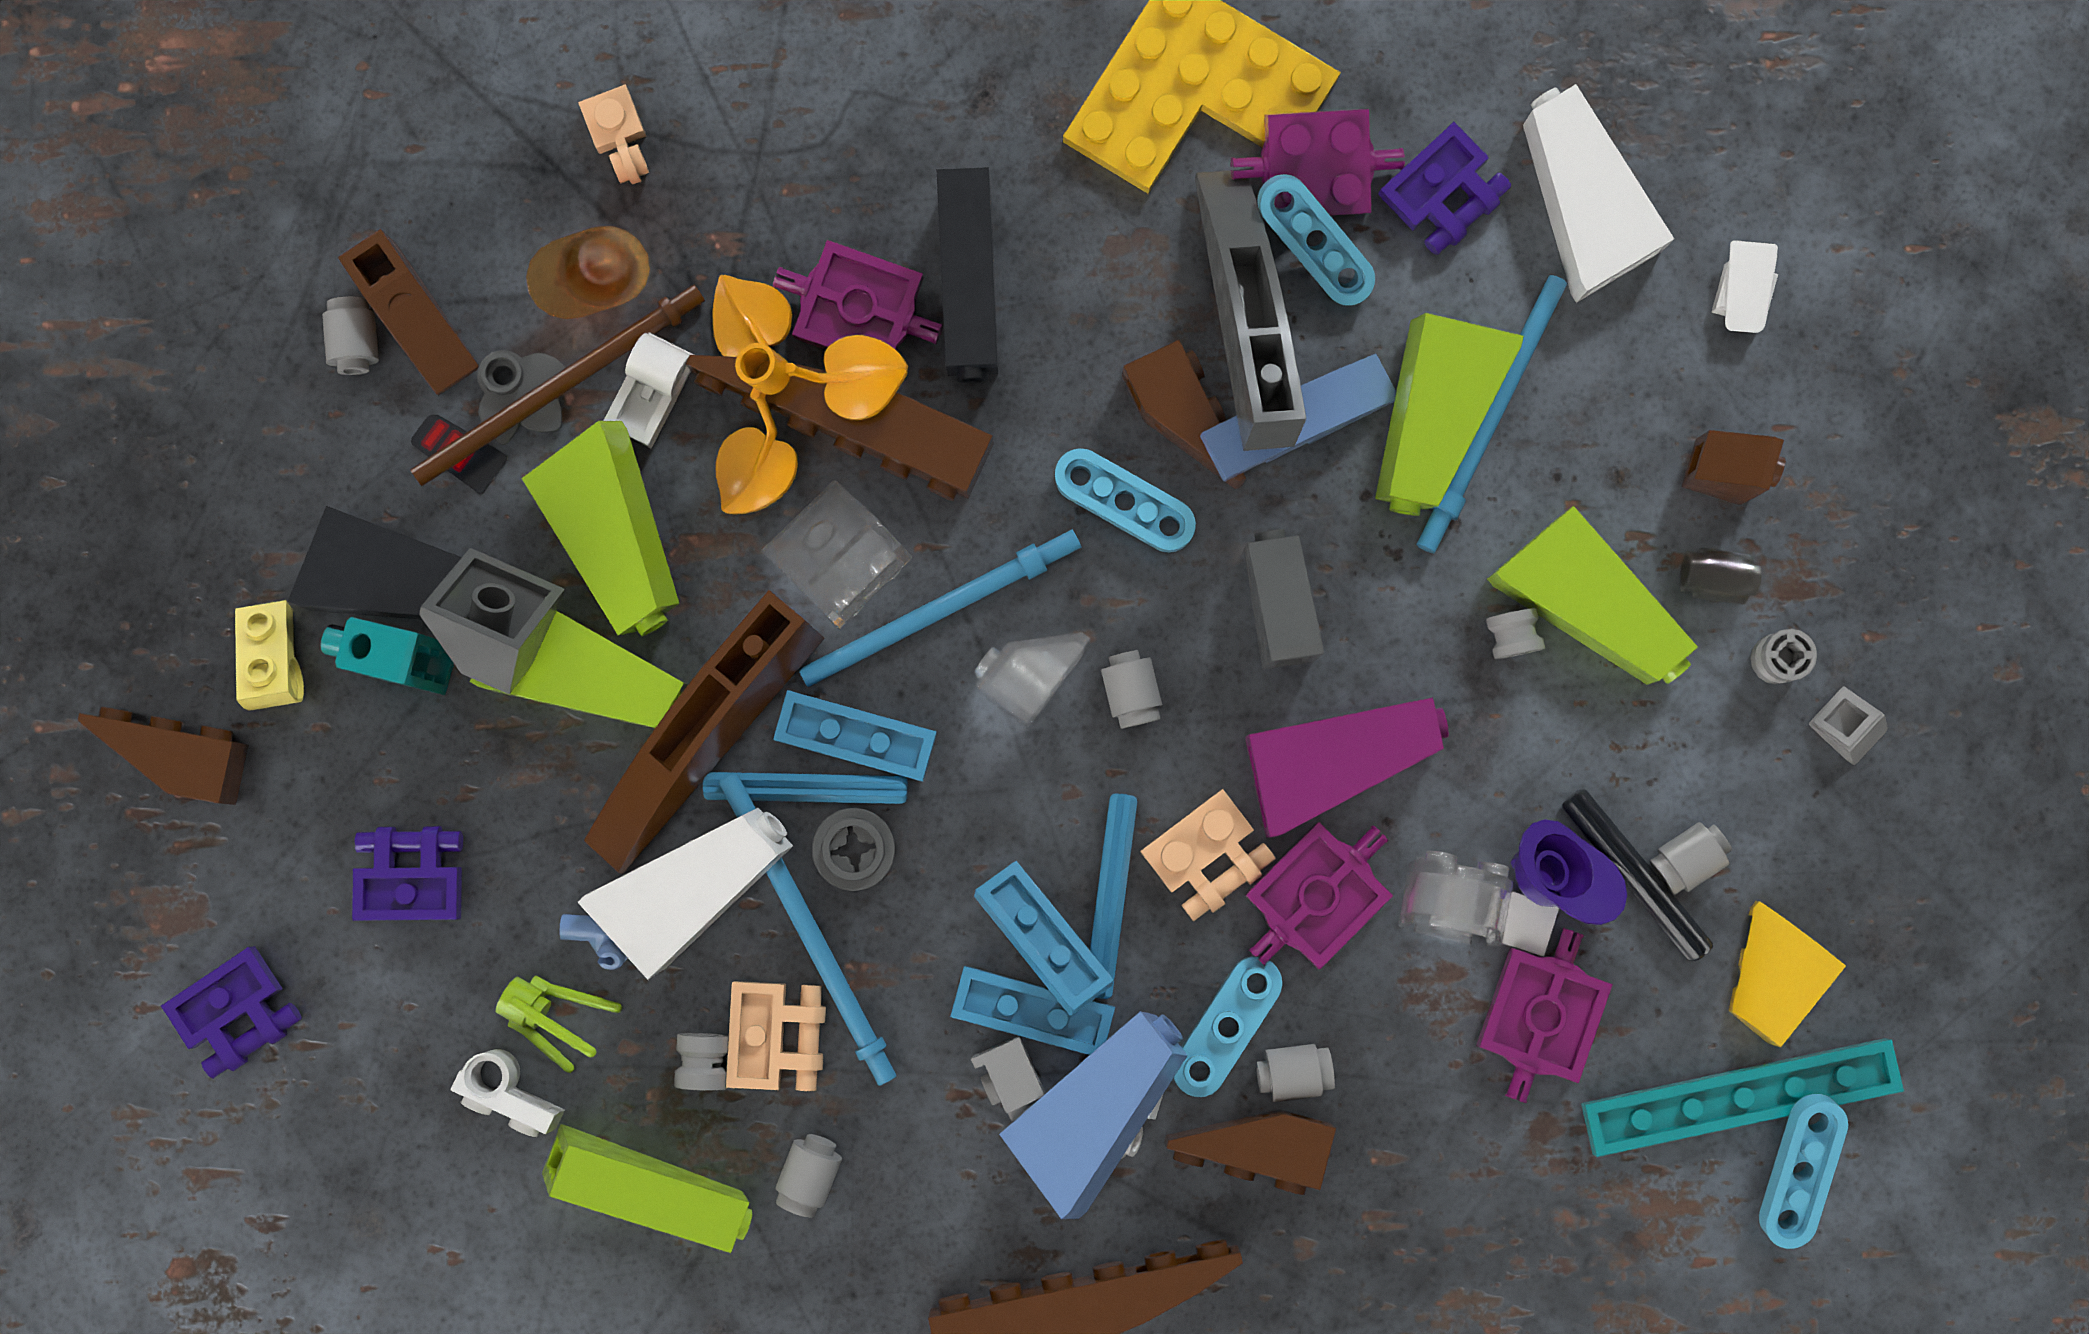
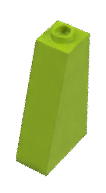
(1439, 404)
(606, 525)
(1595, 599)
(595, 677)
(644, 1190)

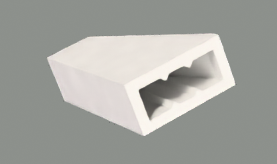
(1590, 194)
(678, 896)

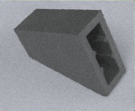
(1282, 601)

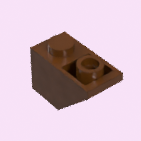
(1734, 465)

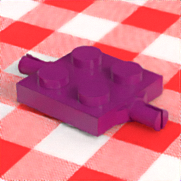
(1326, 153)
(856, 296)
(1318, 895)
(1544, 1015)

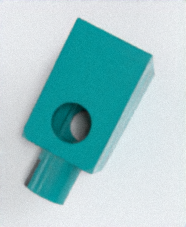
(389, 654)

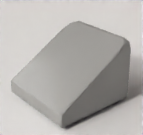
(1849, 725)

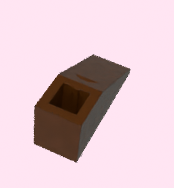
(409, 311)
(1174, 402)
(178, 762)
(1268, 1143)

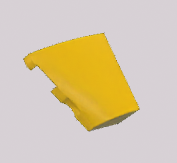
(1779, 976)

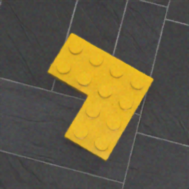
(1185, 62)

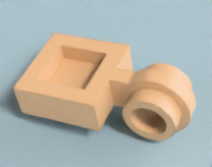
(613, 125)

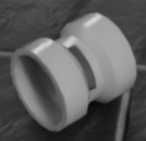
(1771, 657)
(701, 1061)

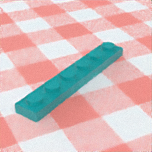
(1739, 1096)

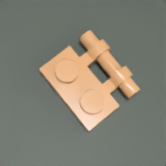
(1196, 843)
(758, 1031)

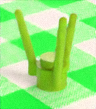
(527, 1009)

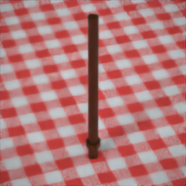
(667, 313)

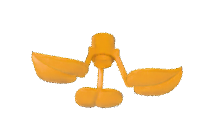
(860, 382)

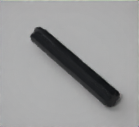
(1638, 875)

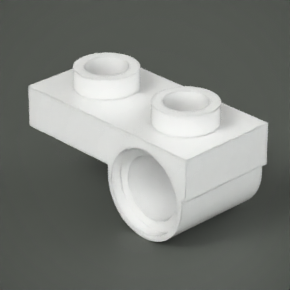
(652, 385)
(527, 1112)

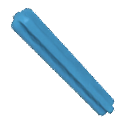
(813, 787)
(1113, 883)

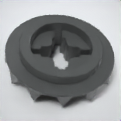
(833, 835)

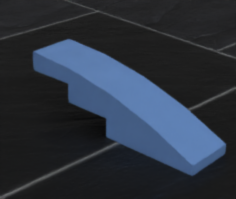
(1329, 406)

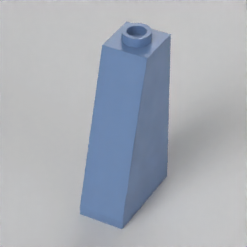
(1094, 1113)

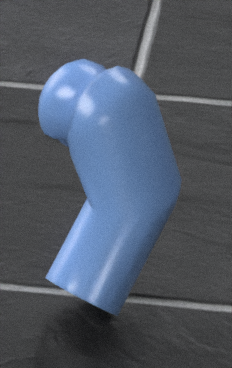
(586, 929)

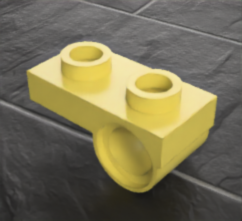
(265, 657)

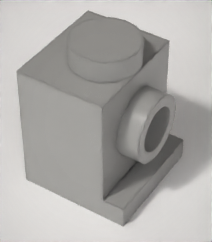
(1009, 1076)

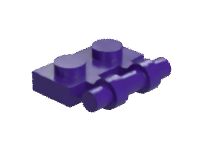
(1433, 177)
(407, 892)
(221, 999)

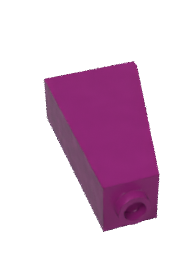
(1327, 761)

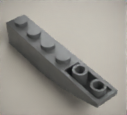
(1251, 314)

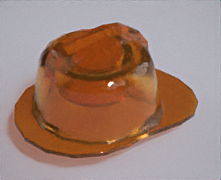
(587, 272)

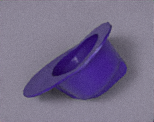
(1568, 873)

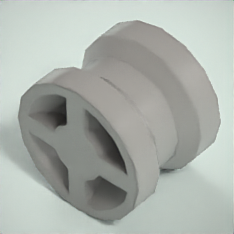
(1515, 633)

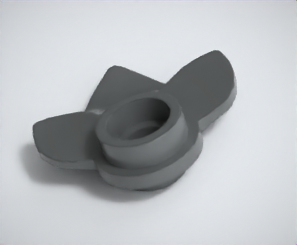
(527, 374)

